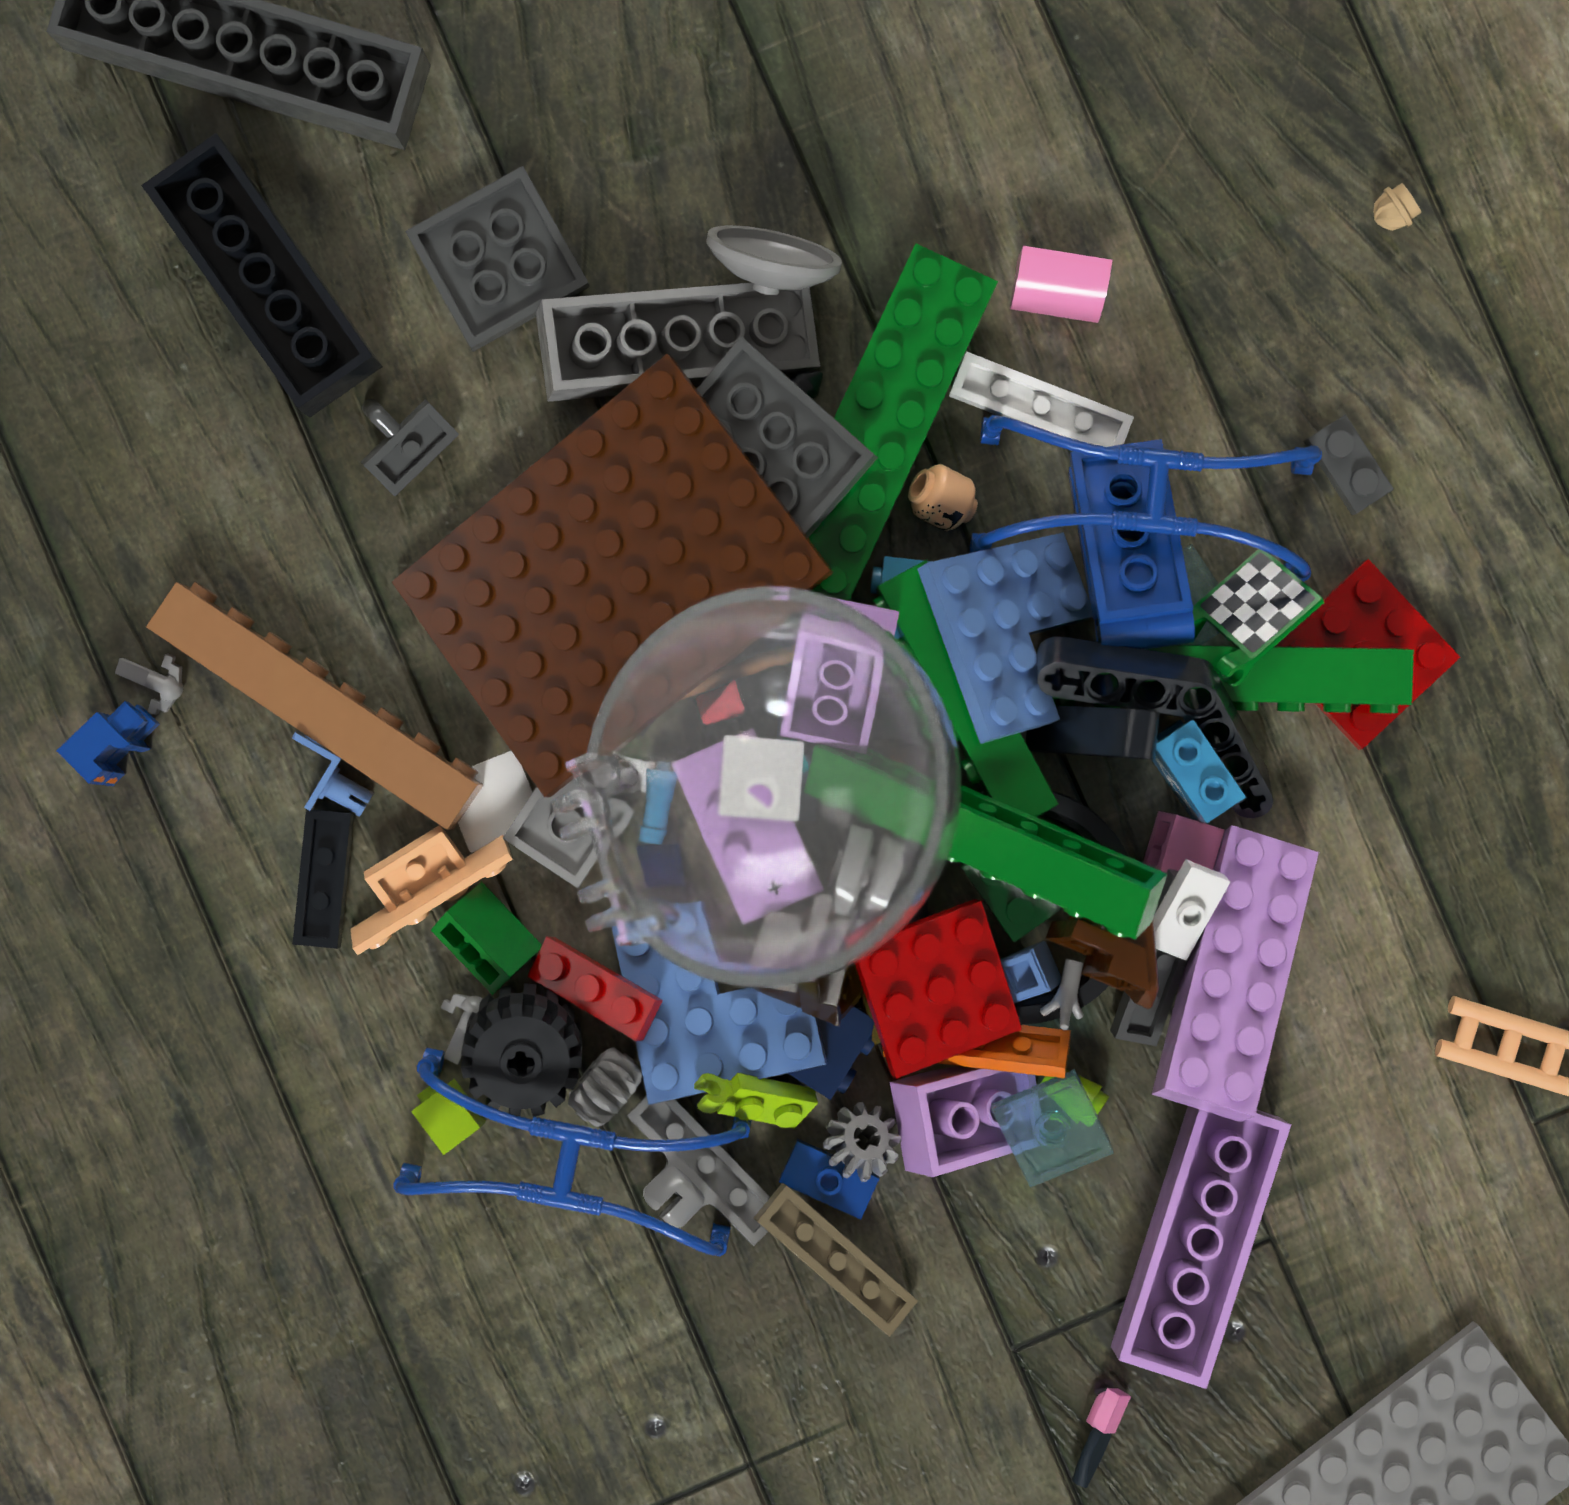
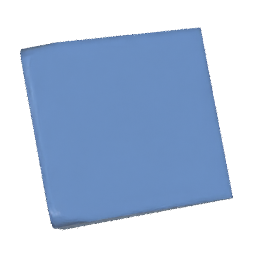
(1030, 972)

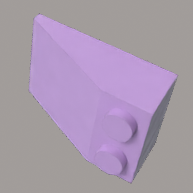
(949, 1117)

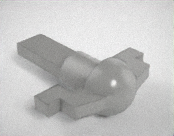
(168, 687)
(469, 1005)

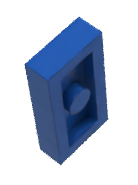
(811, 1174)

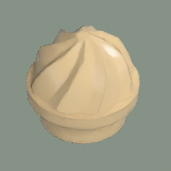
(1395, 208)

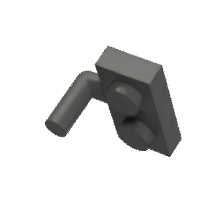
(406, 445)

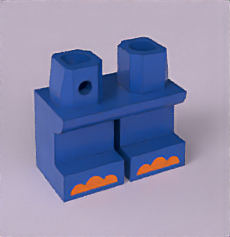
(106, 740)

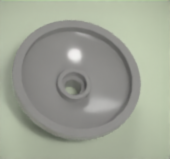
(772, 258)

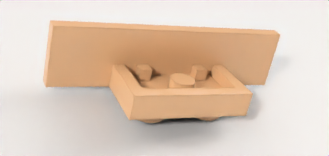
(420, 880)

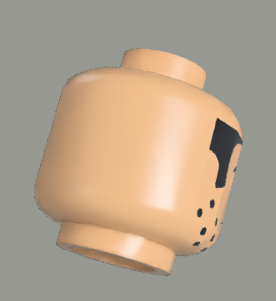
(943, 497)

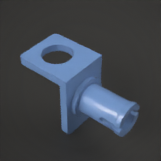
(332, 784)

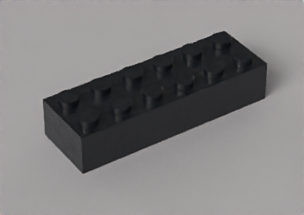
(262, 276)

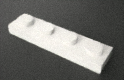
(1037, 403)

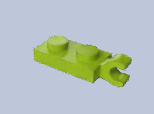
(756, 1099)

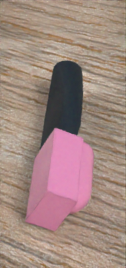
(1105, 1419)

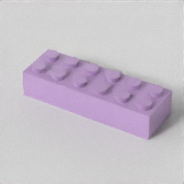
(1237, 978)
(1199, 1244)

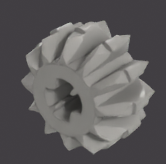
(605, 1087)
(879, 1140)

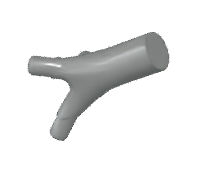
(1067, 994)

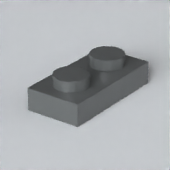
(1350, 465)

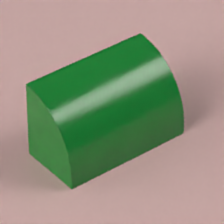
(486, 937)

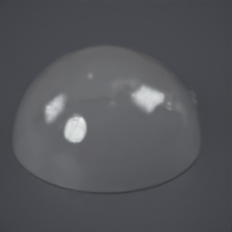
(766, 789)

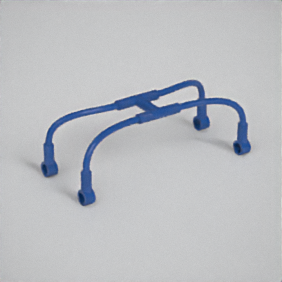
(1160, 462)
(572, 1137)

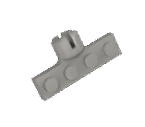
(697, 1175)

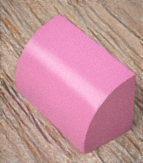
(1060, 284)
(1179, 839)

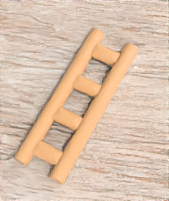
(1504, 1063)

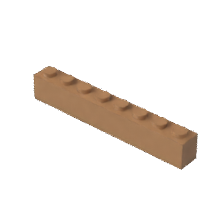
(315, 705)

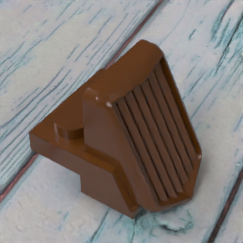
(1112, 959)

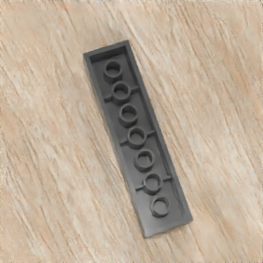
(257, 58)

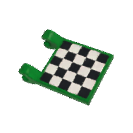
(1254, 611)

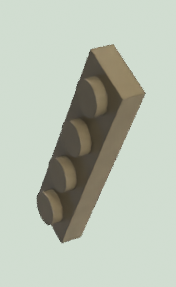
(835, 1259)

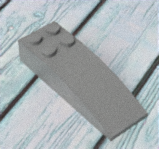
(609, 340)

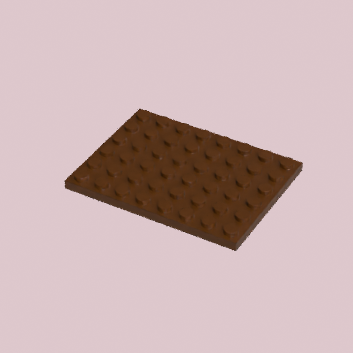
(593, 556)

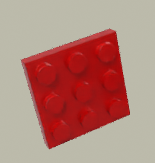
(1373, 614)
(938, 989)

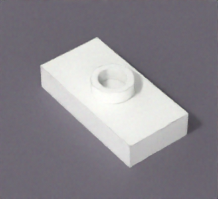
(1187, 908)

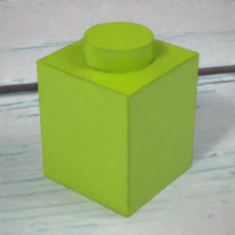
(445, 1120)

